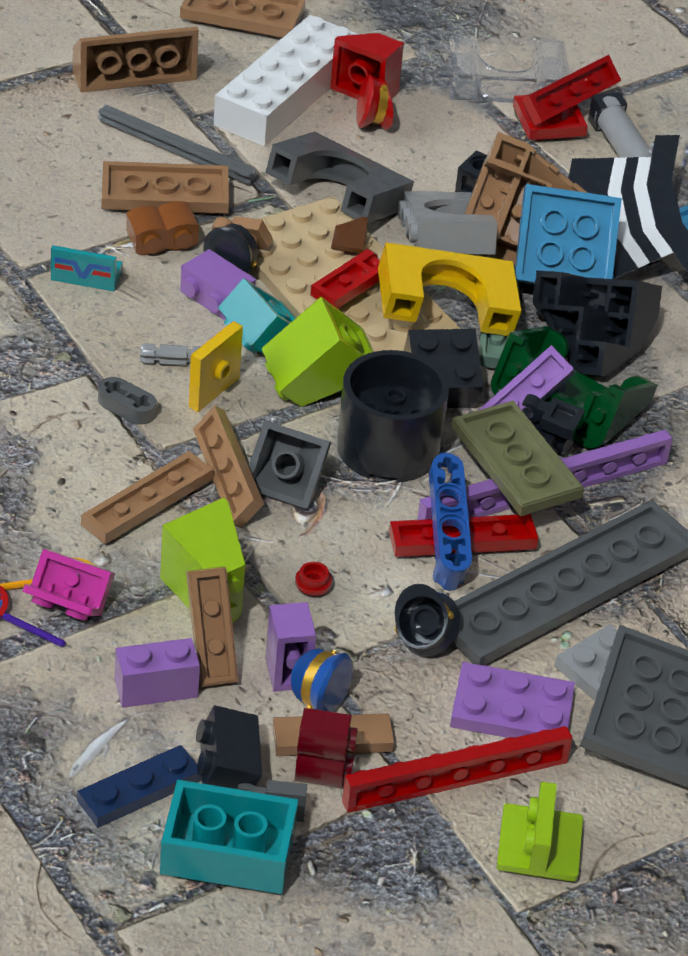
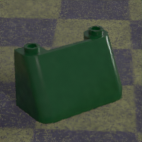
(606, 408)

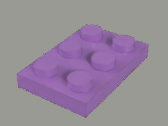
(509, 701)

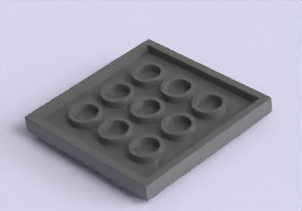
(642, 706)

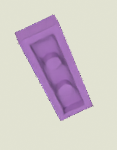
(540, 378)

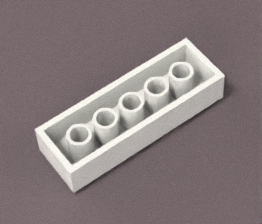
(279, 82)

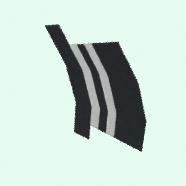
(649, 207)

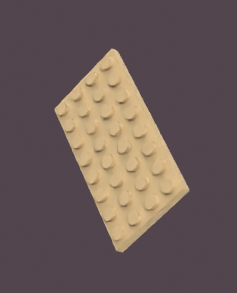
(304, 255)

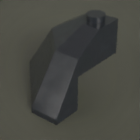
(598, 317)

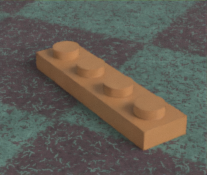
(229, 465)
(146, 497)

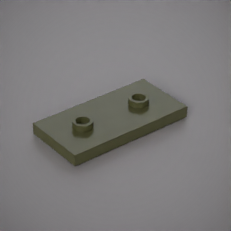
(517, 458)

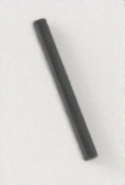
(175, 143)

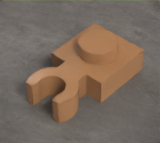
(255, 226)

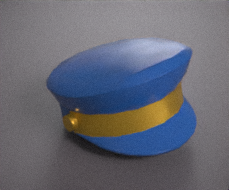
(322, 679)

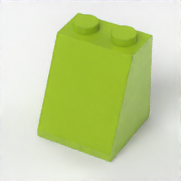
(314, 353)
(203, 541)

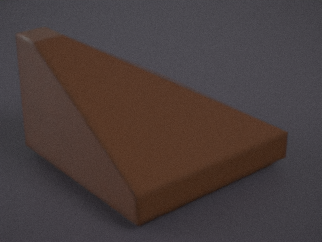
(350, 235)

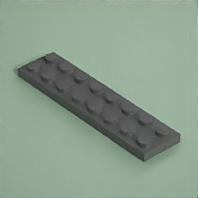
(568, 581)

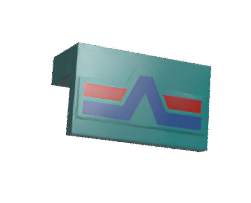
(85, 268)

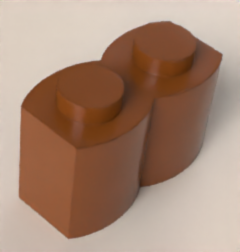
(162, 228)

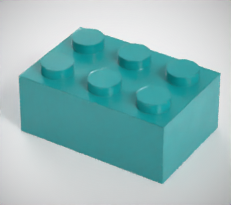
(228, 836)

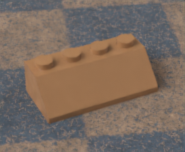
(136, 59)

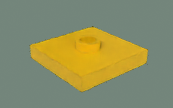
(215, 366)

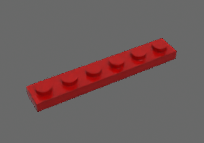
(456, 769)

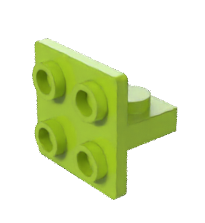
(539, 838)

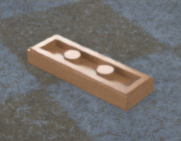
(212, 625)
(372, 736)

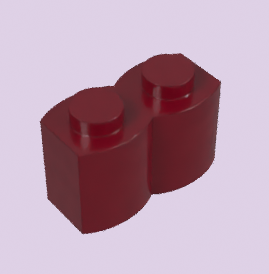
(324, 748)

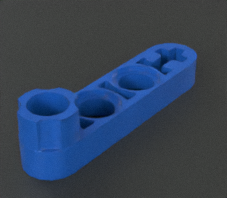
(449, 567)

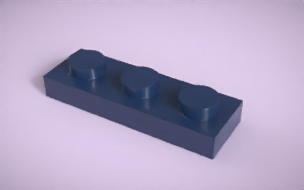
(137, 786)

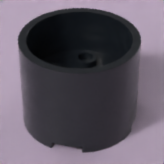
(392, 415)

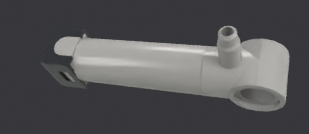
(610, 116)

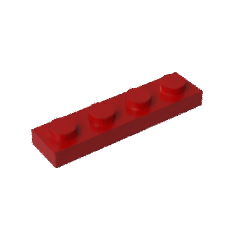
(571, 90)
(486, 535)

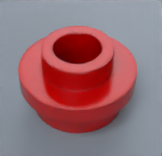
(313, 579)

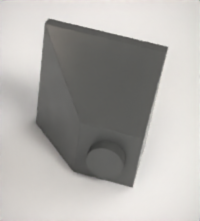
(288, 463)

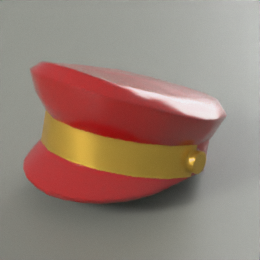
(374, 103)

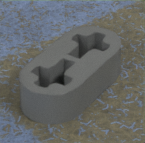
(127, 400)

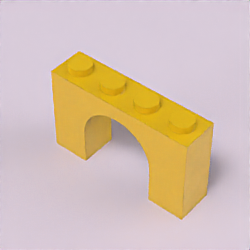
(484, 280)

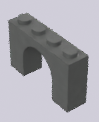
(371, 187)

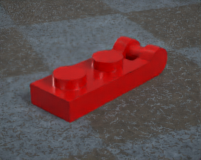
(348, 279)

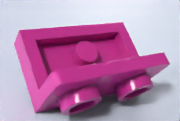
(71, 584)

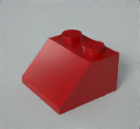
(362, 56)

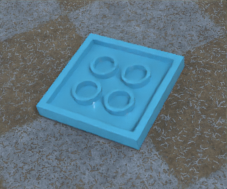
(566, 233)

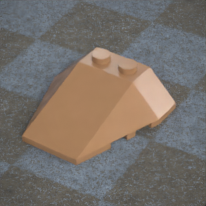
(501, 188)

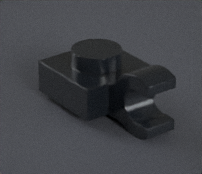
(555, 417)

